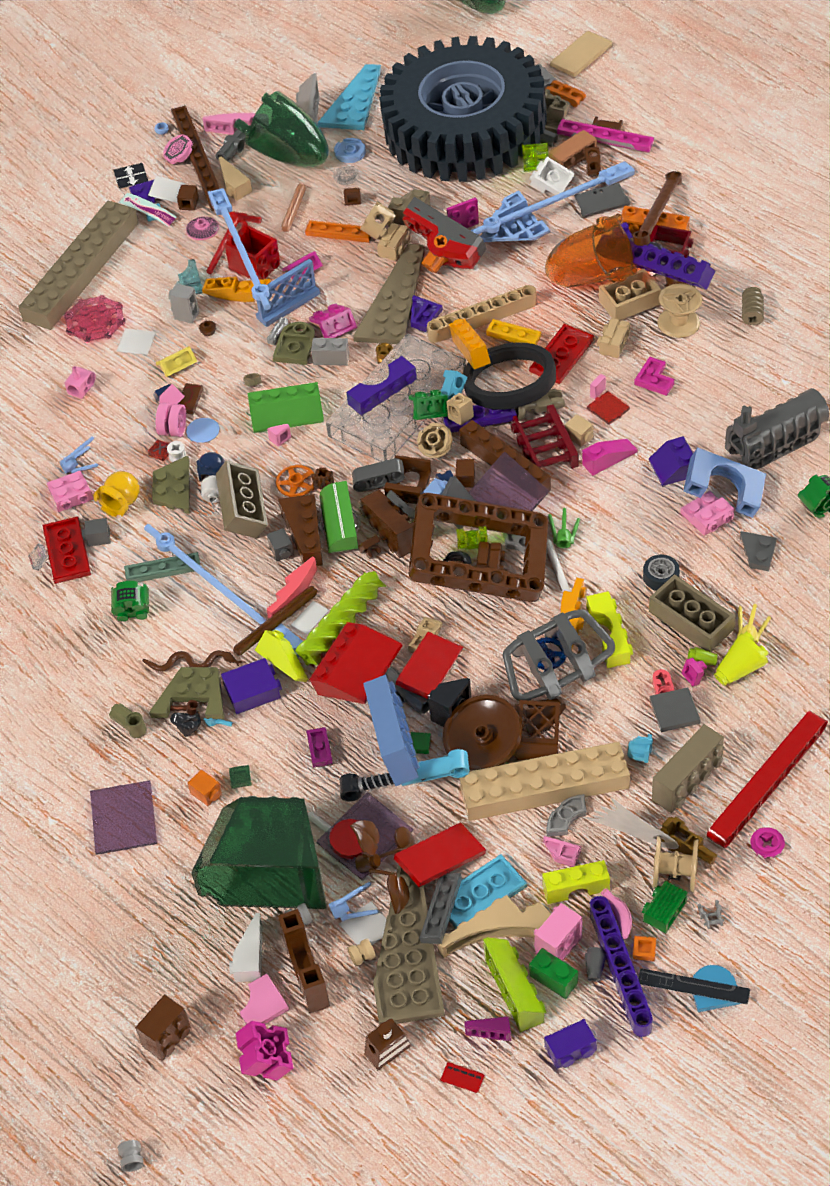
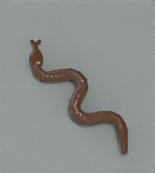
(227, 656)

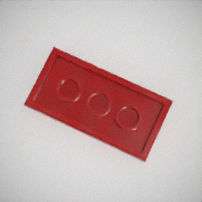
(566, 350)
(66, 550)
(429, 665)
(439, 854)

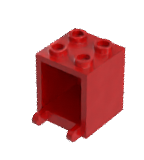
(260, 249)

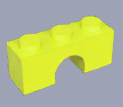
(560, 883)

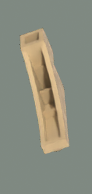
(496, 921)

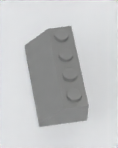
(309, 97)

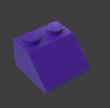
(671, 461)

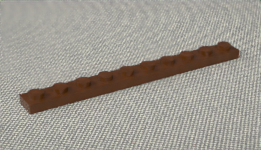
(198, 156)

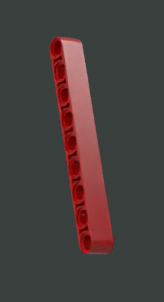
(766, 779)

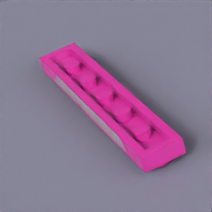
(607, 135)

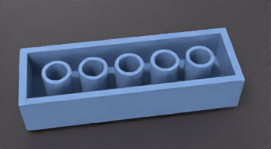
(391, 730)

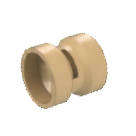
(361, 952)

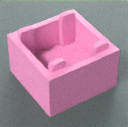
(559, 932)

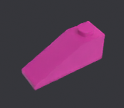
(606, 454)

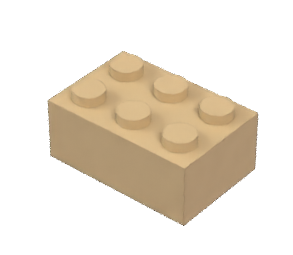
(631, 296)

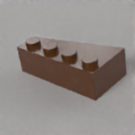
(302, 522)
(388, 522)

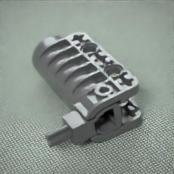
(778, 430)

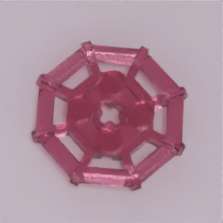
(94, 329)

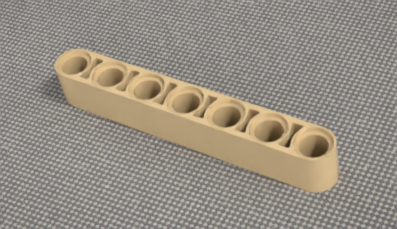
(483, 312)

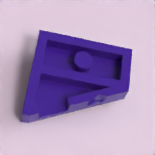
(142, 190)
(423, 312)

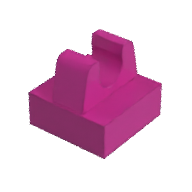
(693, 671)

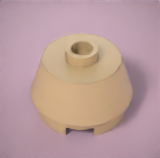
(435, 440)

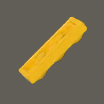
(512, 332)

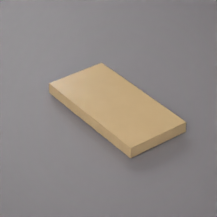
(581, 53)

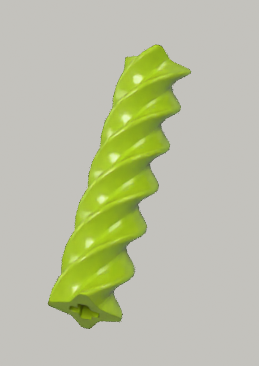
(344, 611)

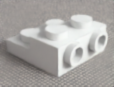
(551, 177)

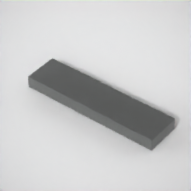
(440, 908)

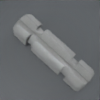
(275, 333)

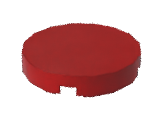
(344, 840)

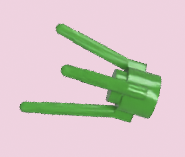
(563, 537)

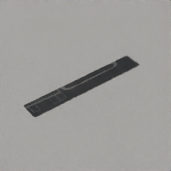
(694, 986)

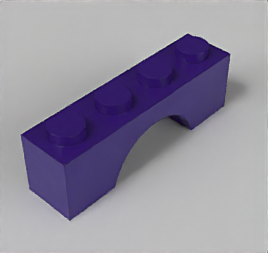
(366, 397)

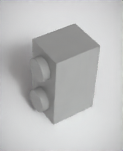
(184, 303)
(330, 351)

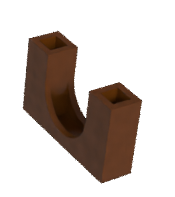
(301, 958)

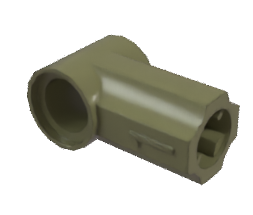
(129, 720)

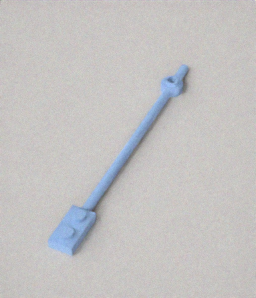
(609, 176)
(222, 207)
(169, 545)

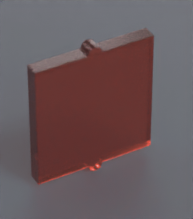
(608, 407)

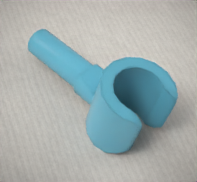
(211, 722)

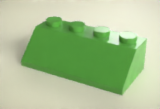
(285, 405)

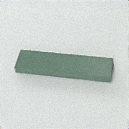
(159, 568)

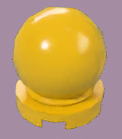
(117, 493)

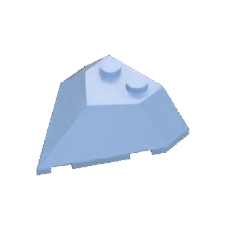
(519, 229)

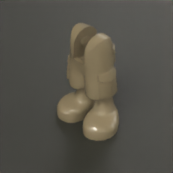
(552, 397)

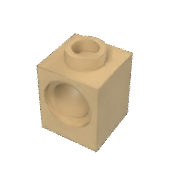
(460, 409)

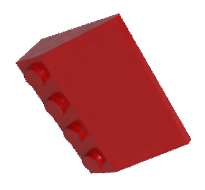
(353, 659)

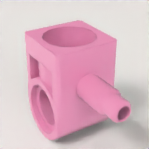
(79, 382)

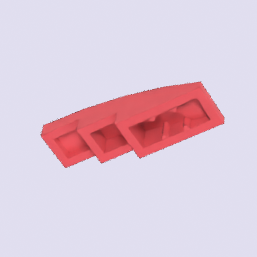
(295, 584)

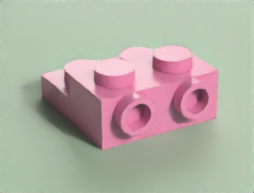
(69, 491)
(708, 512)

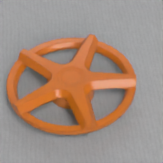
(295, 480)

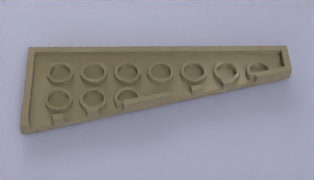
(391, 310)

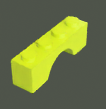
(603, 610)

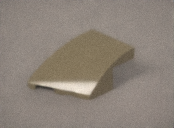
(556, 111)

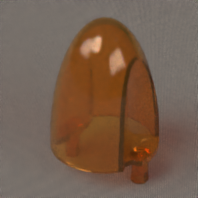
(592, 255)

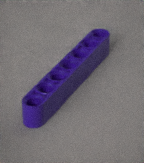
(621, 974)

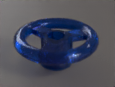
(551, 655)

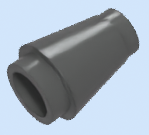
(595, 963)

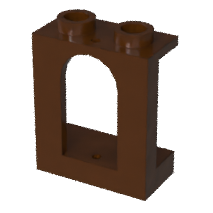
(410, 493)

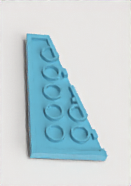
(354, 103)

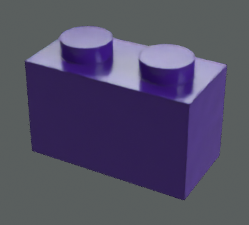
(570, 1044)

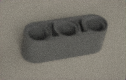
(377, 475)

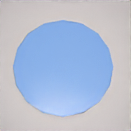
(202, 430)

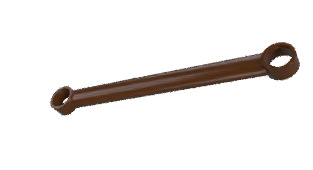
(642, 236)

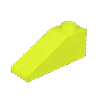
(281, 654)

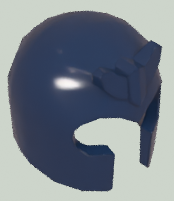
(209, 464)

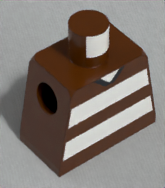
(387, 1042)

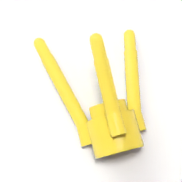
(750, 628)

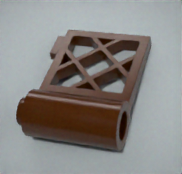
(537, 747)

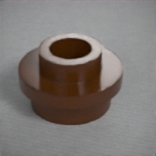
(207, 328)

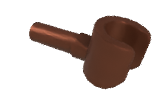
(190, 707)

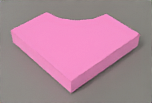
(264, 1002)

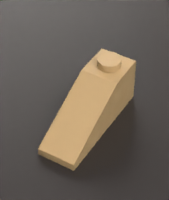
(236, 183)

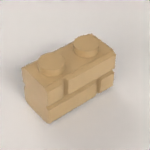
(394, 241)
(614, 337)

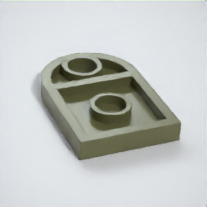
(294, 345)

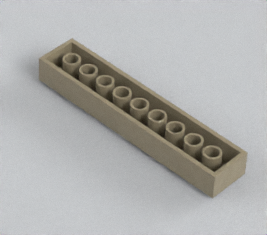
(78, 265)

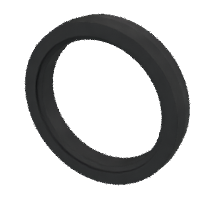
(517, 397)

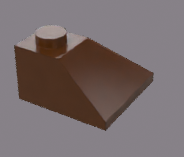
(538, 720)

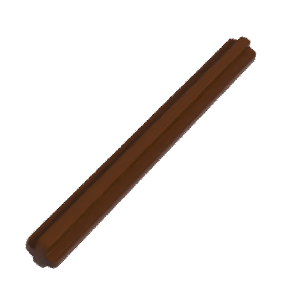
(275, 620)

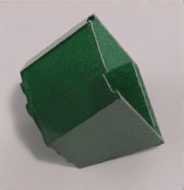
(261, 856)

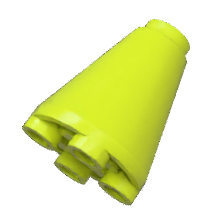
(741, 659)

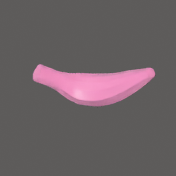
(620, 911)

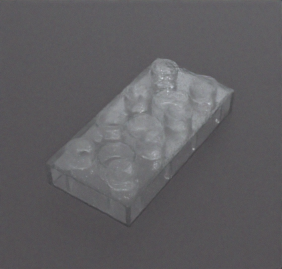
(391, 423)

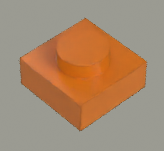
(644, 948)

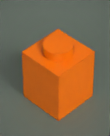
(204, 788)

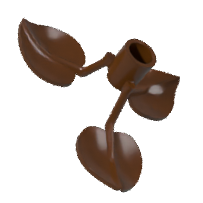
(369, 861)

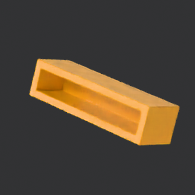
(469, 343)

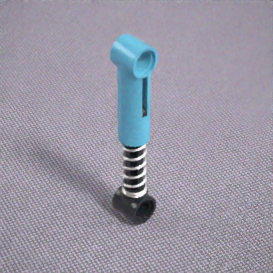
(452, 765)

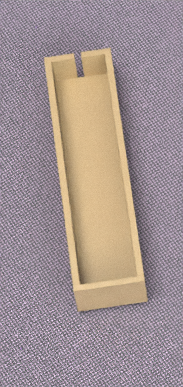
(544, 781)

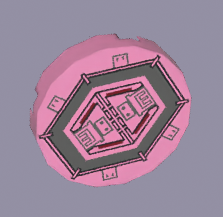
(178, 149)

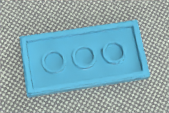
(485, 886)

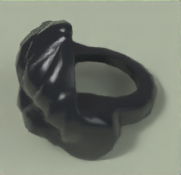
(458, 556)
(186, 723)

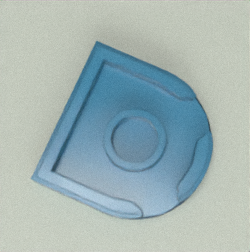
(715, 974)

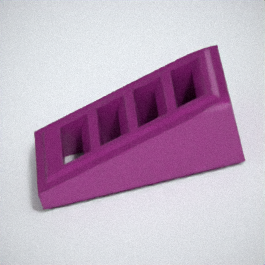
(490, 1028)

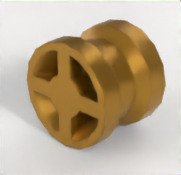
(382, 351)

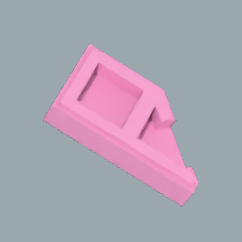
(171, 395)
(562, 851)

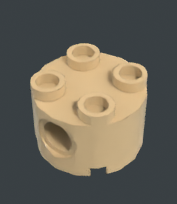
(381, 213)

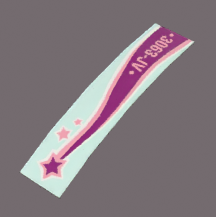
(148, 208)

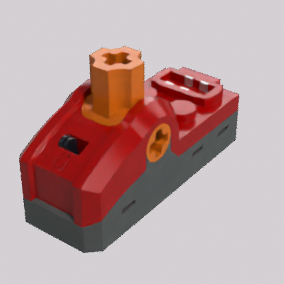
(446, 239)

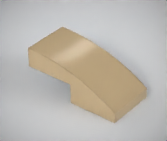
(426, 625)

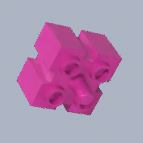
(264, 1050)

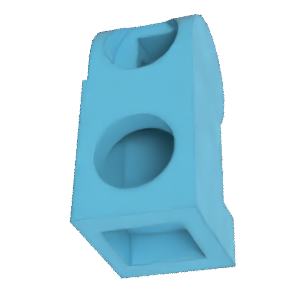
(453, 383)

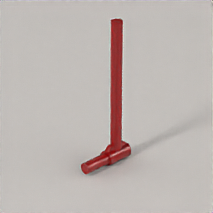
(237, 217)

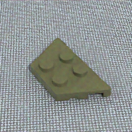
(172, 485)

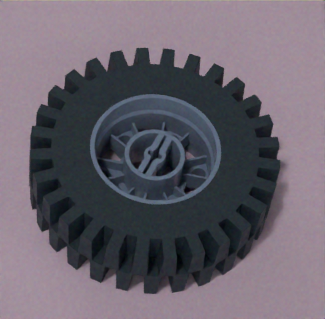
(463, 108)

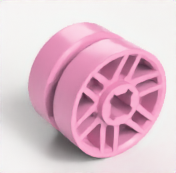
(170, 419)

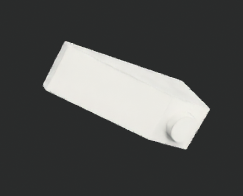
(248, 953)

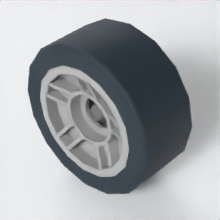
(659, 564)

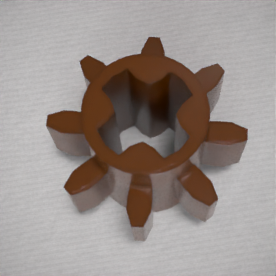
(322, 478)

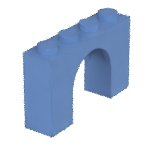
(746, 479)

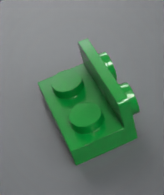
(429, 404)

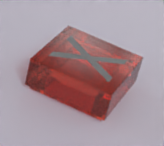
(159, 450)

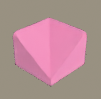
(279, 434)

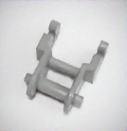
(703, 915)

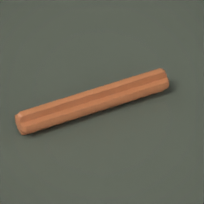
(293, 207)

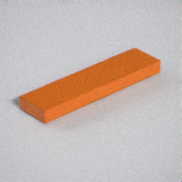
(336, 231)

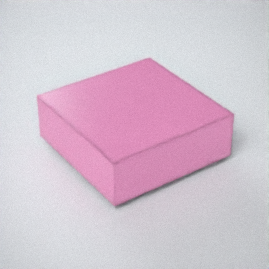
(598, 386)

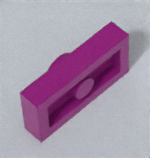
(319, 747)

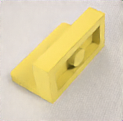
(177, 361)

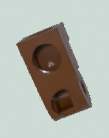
(592, 162)

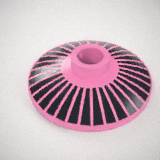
(202, 228)

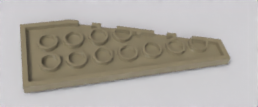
(407, 970)

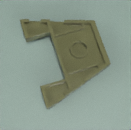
(196, 684)

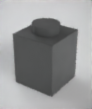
(96, 532)
(280, 544)

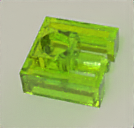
(530, 155)
(471, 539)

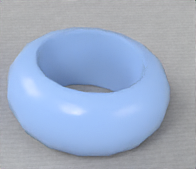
(161, 125)

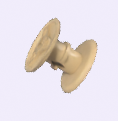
(679, 315)
(675, 864)

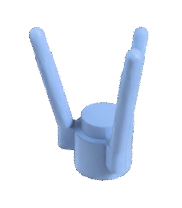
(69, 462)
(340, 906)

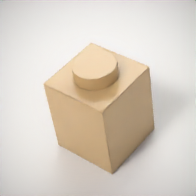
(579, 430)

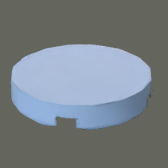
(350, 150)

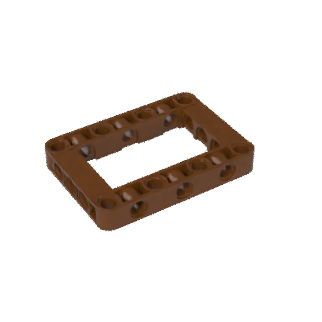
(475, 579)

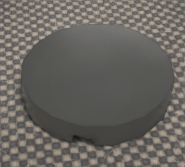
(401, 504)

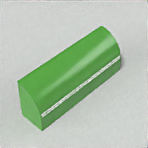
(338, 517)

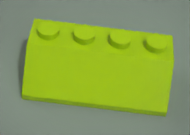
(513, 983)

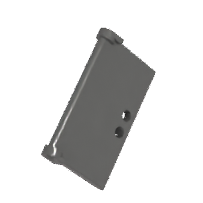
(601, 199)

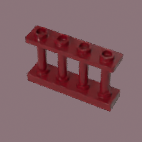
(557, 430)

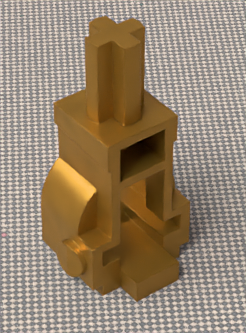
(675, 824)

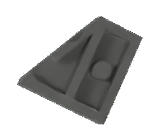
(758, 550)

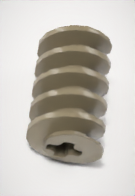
(752, 306)

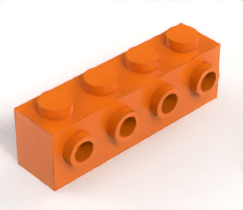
(636, 216)

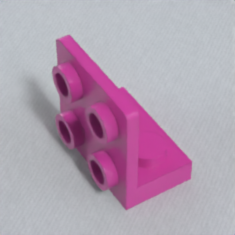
(465, 213)
(334, 320)

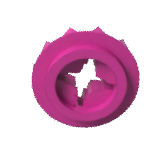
(767, 834)

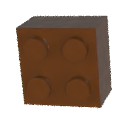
(163, 1027)

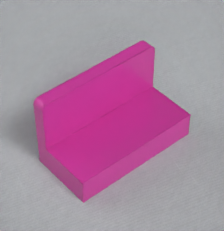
(312, 256)

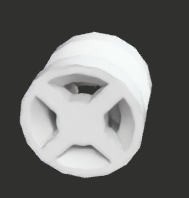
(176, 450)

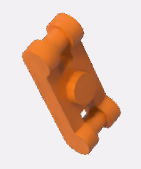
(566, 92)

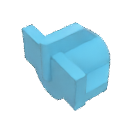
(640, 748)

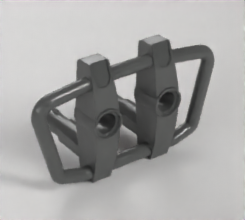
(559, 628)

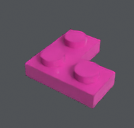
(651, 377)

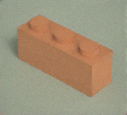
(573, 150)

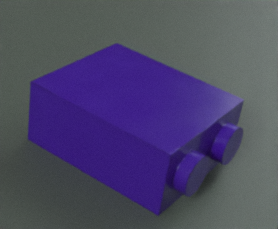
(251, 685)

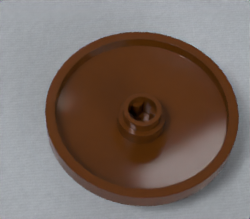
(485, 729)

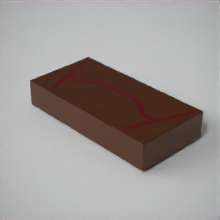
(192, 395)

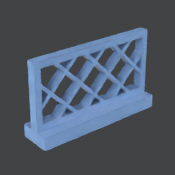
(291, 299)

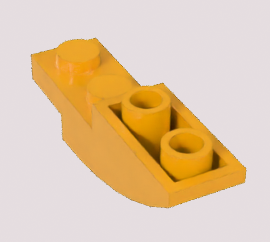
(231, 288)
(571, 602)

